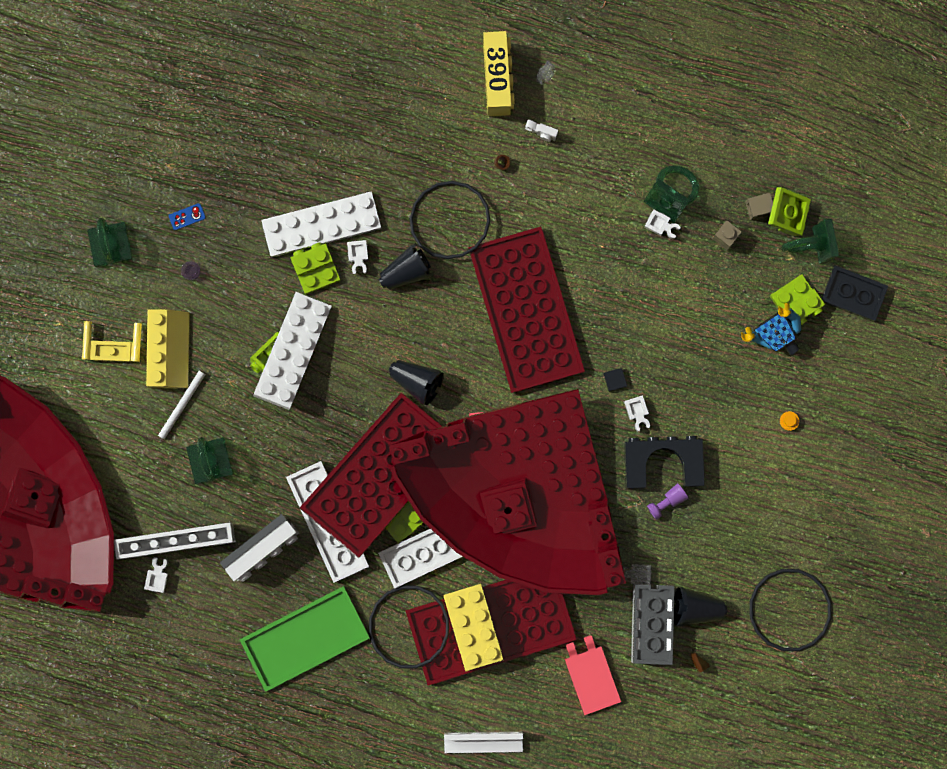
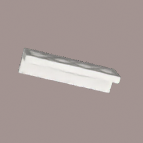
(483, 742)

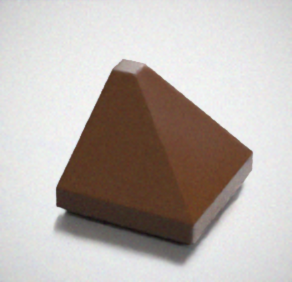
(700, 664)

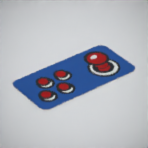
(186, 216)

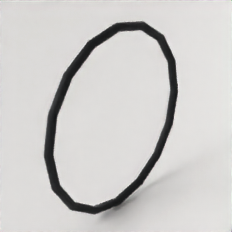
(456, 255)
(753, 621)
(371, 626)

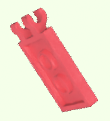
(591, 677)

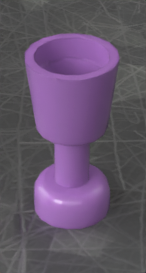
(674, 497)

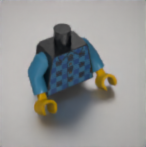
(777, 331)

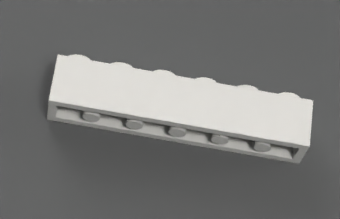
(174, 541)

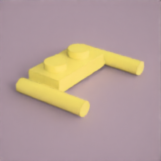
(109, 349)

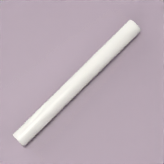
(181, 405)

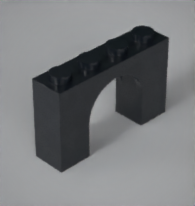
(689, 452)

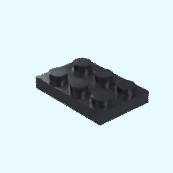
(854, 293)

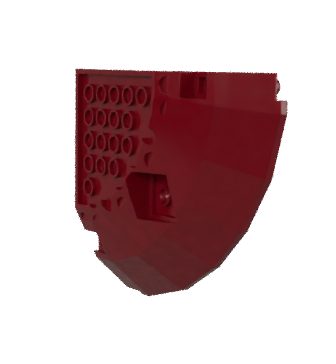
(525, 459)
(66, 533)

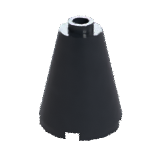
(406, 269)
(417, 380)
(696, 608)

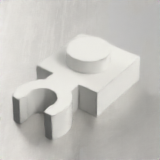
(545, 132)
(658, 223)
(358, 253)
(636, 410)
(156, 579)

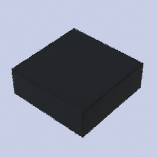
(615, 379)

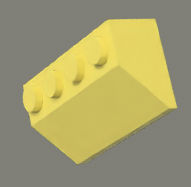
(167, 349)

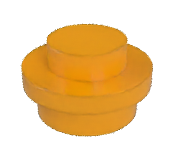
(789, 421)

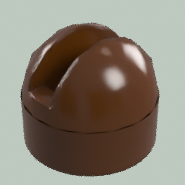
(503, 158)

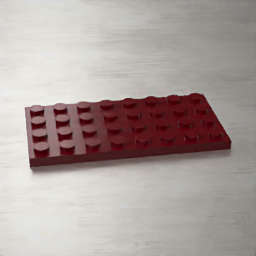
(526, 310)
(360, 492)
(521, 617)

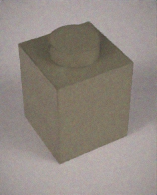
(759, 206)
(726, 235)

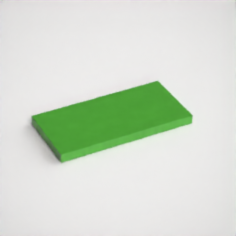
(304, 638)

